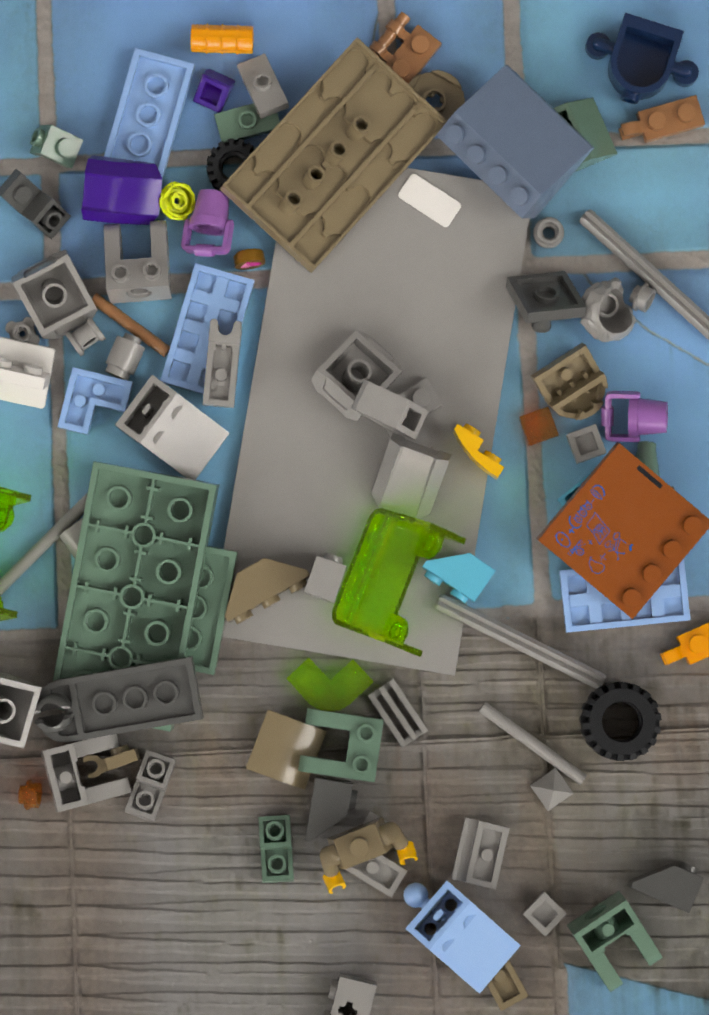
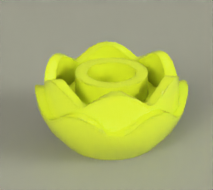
(185, 198)

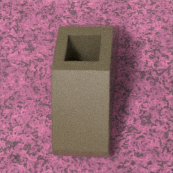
(262, 585)

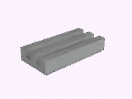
(412, 735)

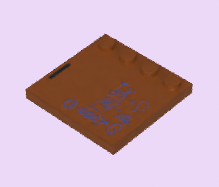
(624, 530)

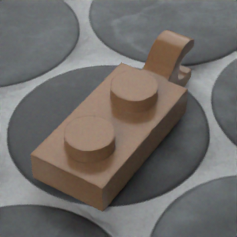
(665, 120)

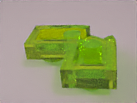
(327, 693)

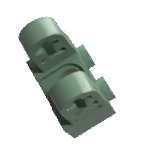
(362, 746)
(605, 925)

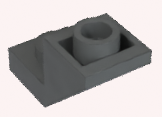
(33, 204)

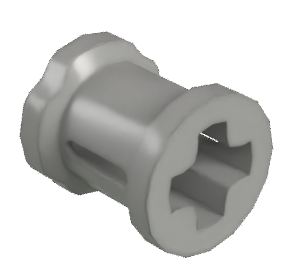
(85, 336)

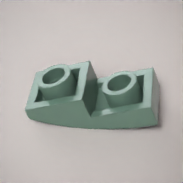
(276, 849)

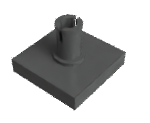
(545, 298)

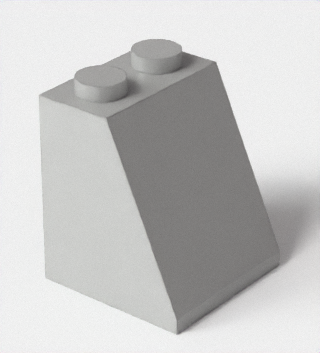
(17, 709)

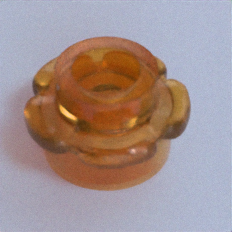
(30, 795)

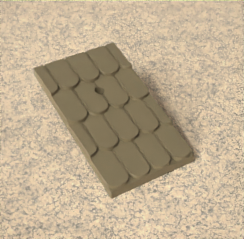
(348, 133)

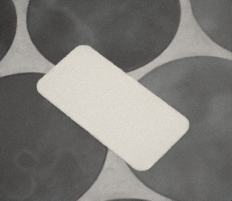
(429, 200)

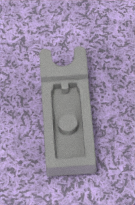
(222, 366)

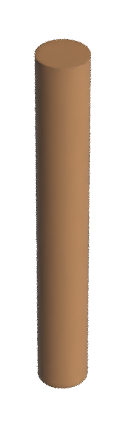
(131, 325)

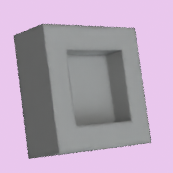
(586, 444)
(544, 913)

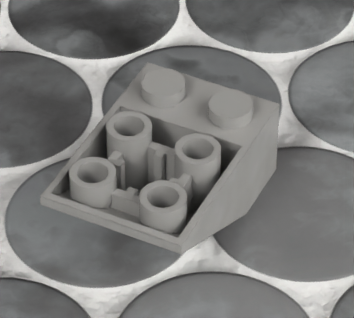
(172, 428)

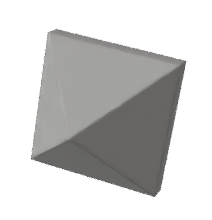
(551, 789)

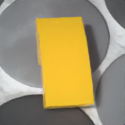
(470, 442)

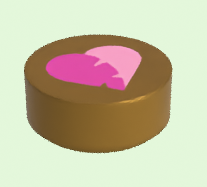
(249, 259)

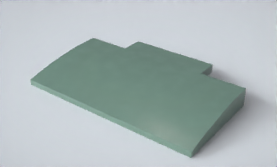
(145, 575)

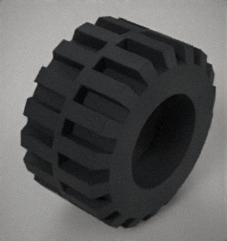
(647, 726)

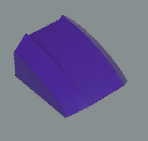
(121, 191)

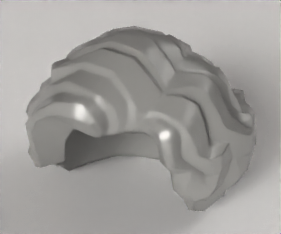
(606, 313)

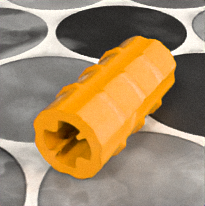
(222, 38)

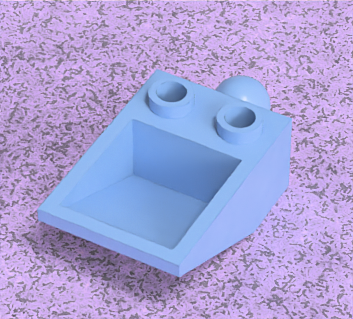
(463, 938)

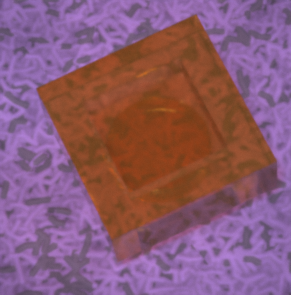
(538, 426)

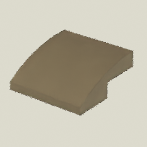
(280, 747)

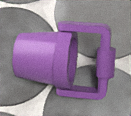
(211, 219)
(644, 416)

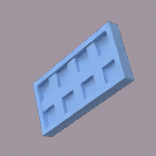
(208, 297)
(590, 610)

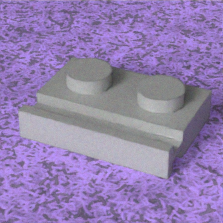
(480, 853)

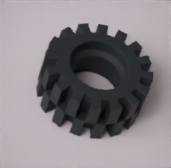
(220, 155)

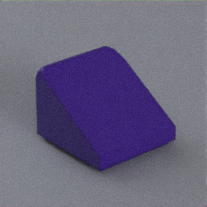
(213, 90)

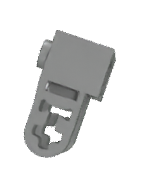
(137, 278)
(65, 778)

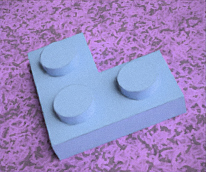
(86, 392)

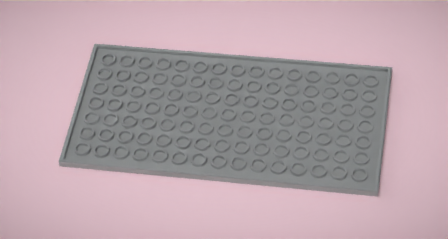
(308, 471)

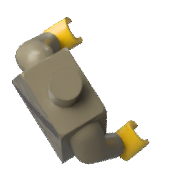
(361, 845)

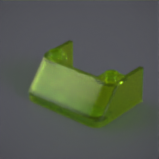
(382, 574)

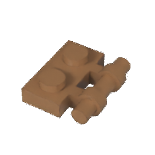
(414, 52)

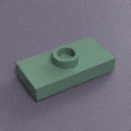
(244, 123)

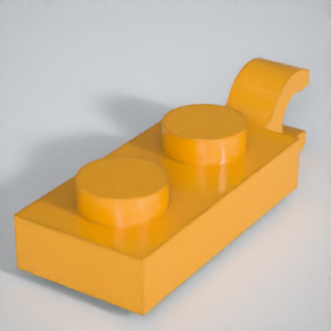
(692, 646)

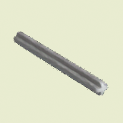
(646, 271)
(520, 641)

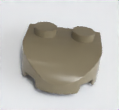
(572, 384)

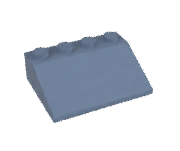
(515, 142)

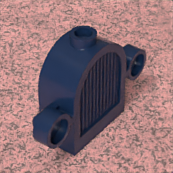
(642, 58)

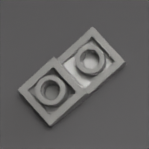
(150, 786)

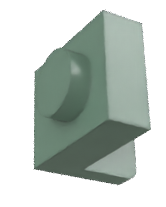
(55, 145)

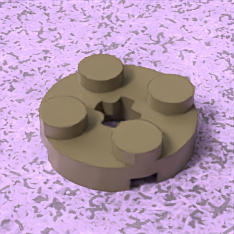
(442, 84)

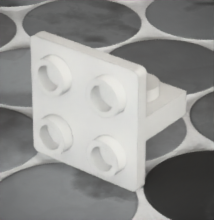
(25, 372)

